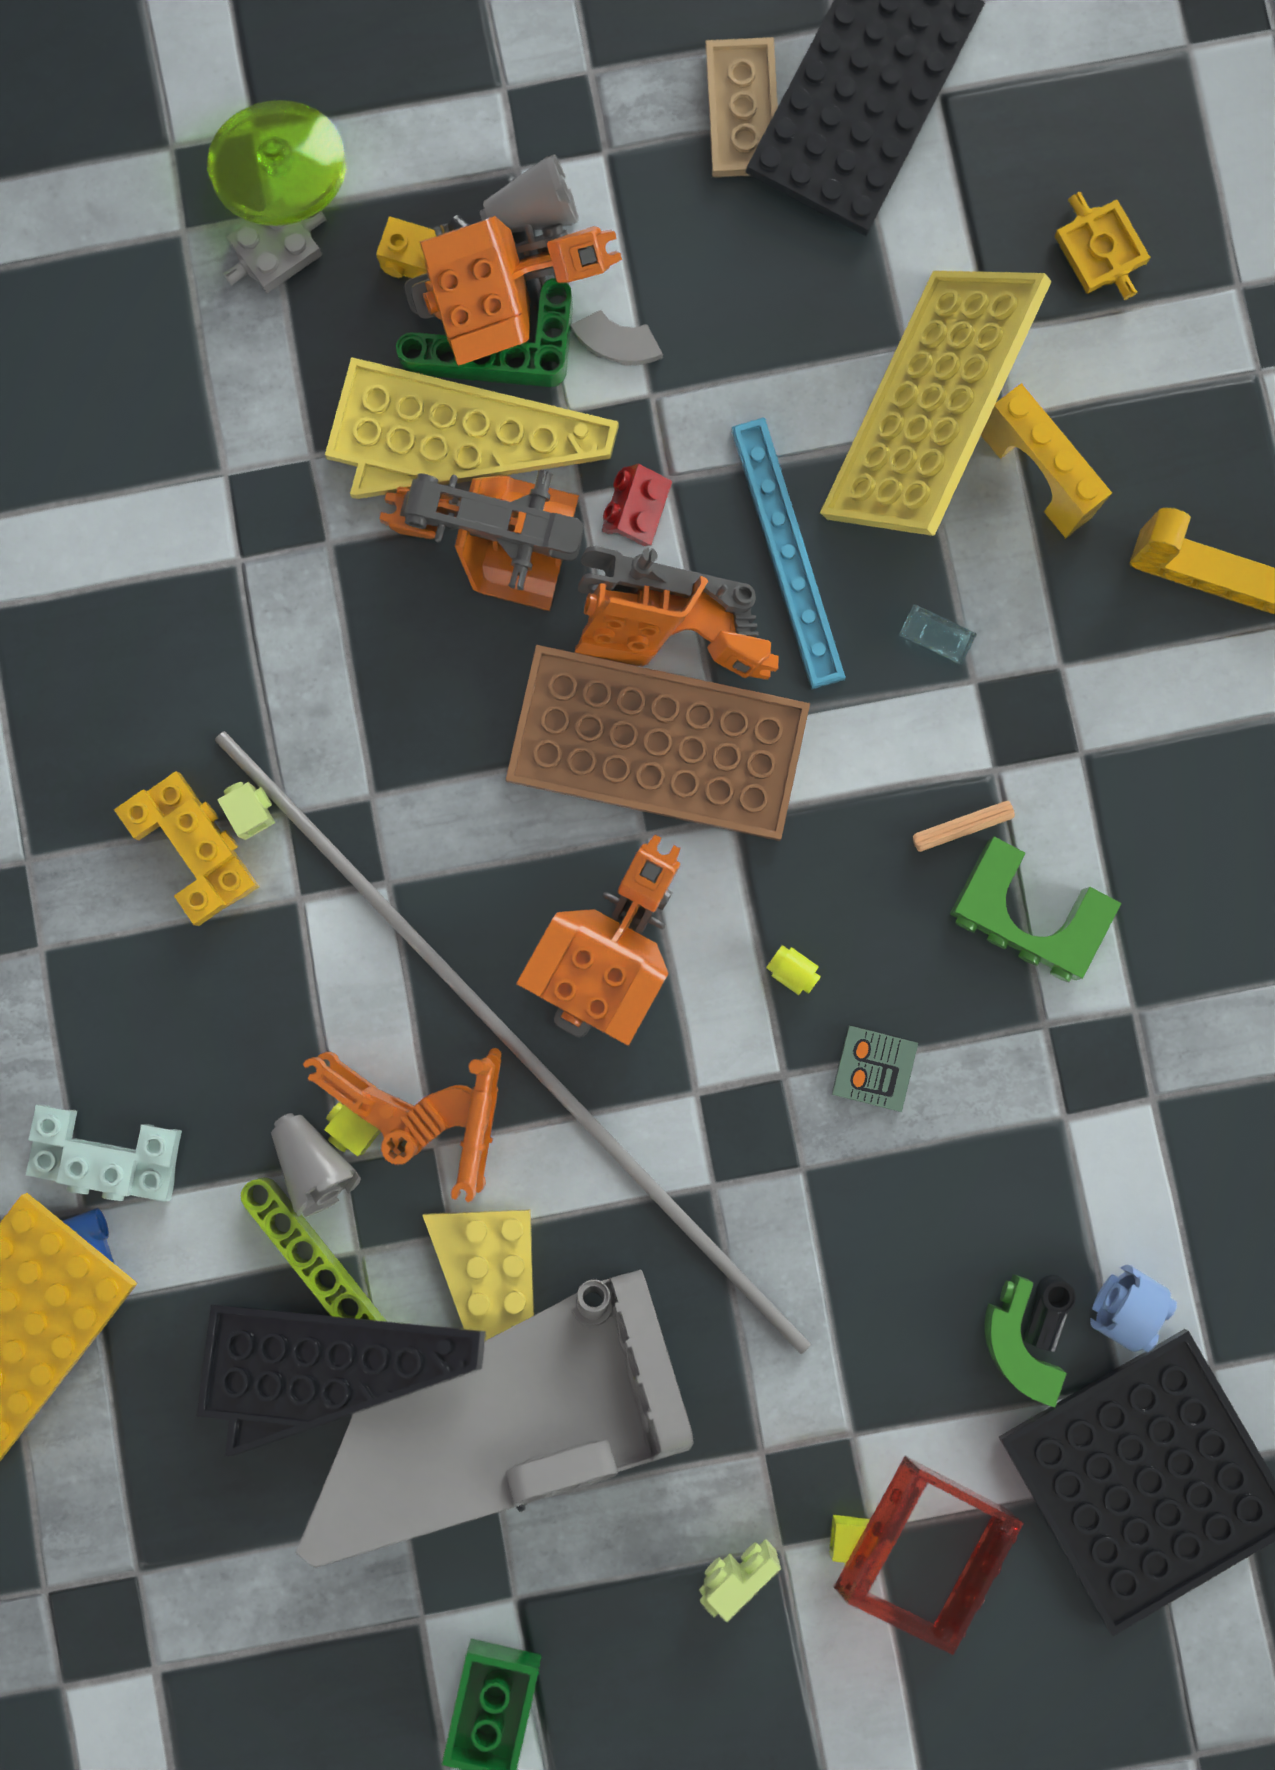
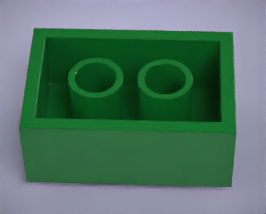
(491, 1707)

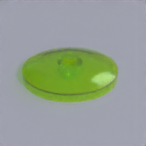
(276, 162)

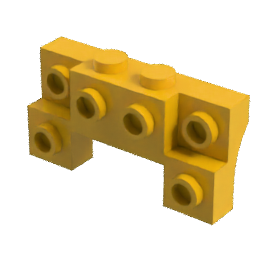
(201, 844)

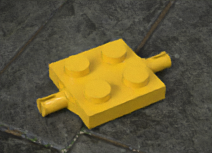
(1102, 246)

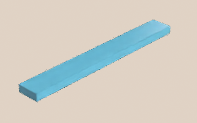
(788, 553)

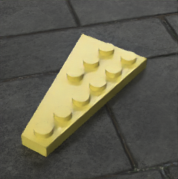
(486, 1266)

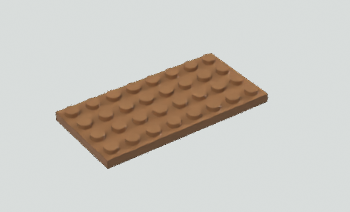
(658, 742)

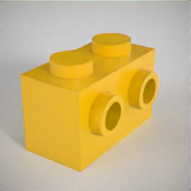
(400, 248)

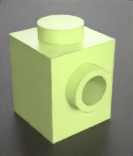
(246, 809)

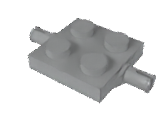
(273, 252)

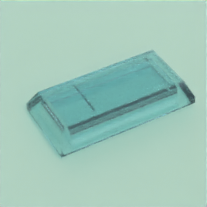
(937, 634)

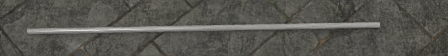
(518, 1048)

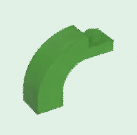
(1003, 1337)

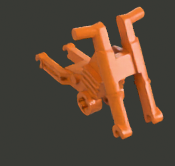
(427, 1119)

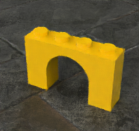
(1074, 485)

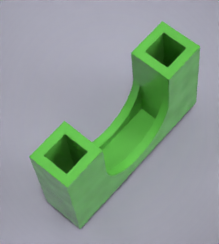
(984, 908)

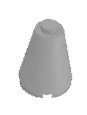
(534, 198)
(310, 1166)

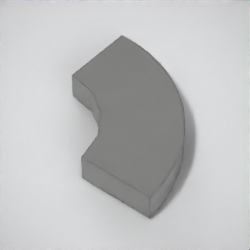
(616, 342)

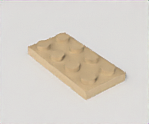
(739, 99)

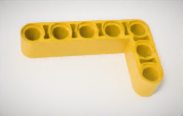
(1167, 554)

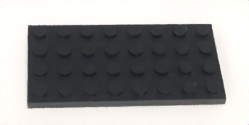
(861, 103)

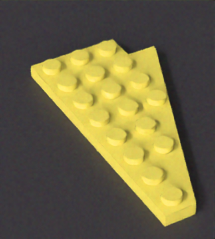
(414, 424)

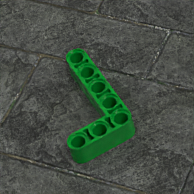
(497, 368)

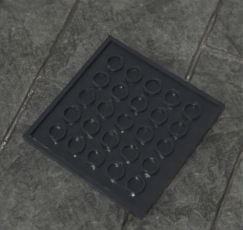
(1147, 1481)

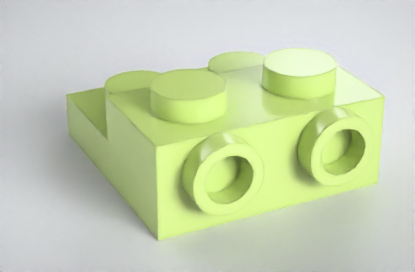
(733, 1584)

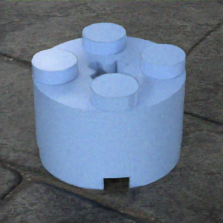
(1132, 1309)

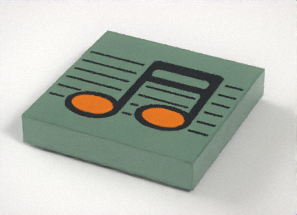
(874, 1068)

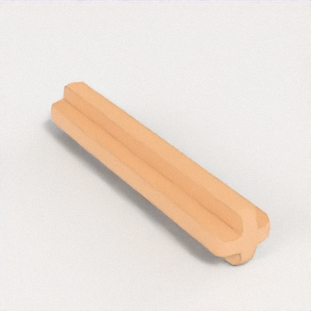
(963, 826)

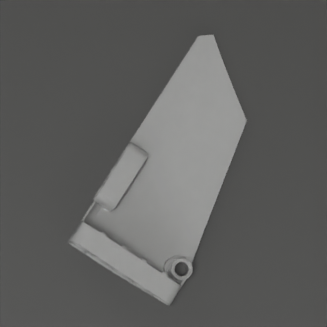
(548, 1413)

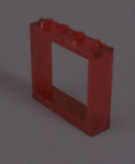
(882, 1535)

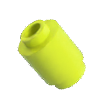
(793, 970)

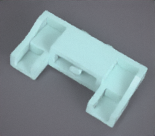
(100, 1166)

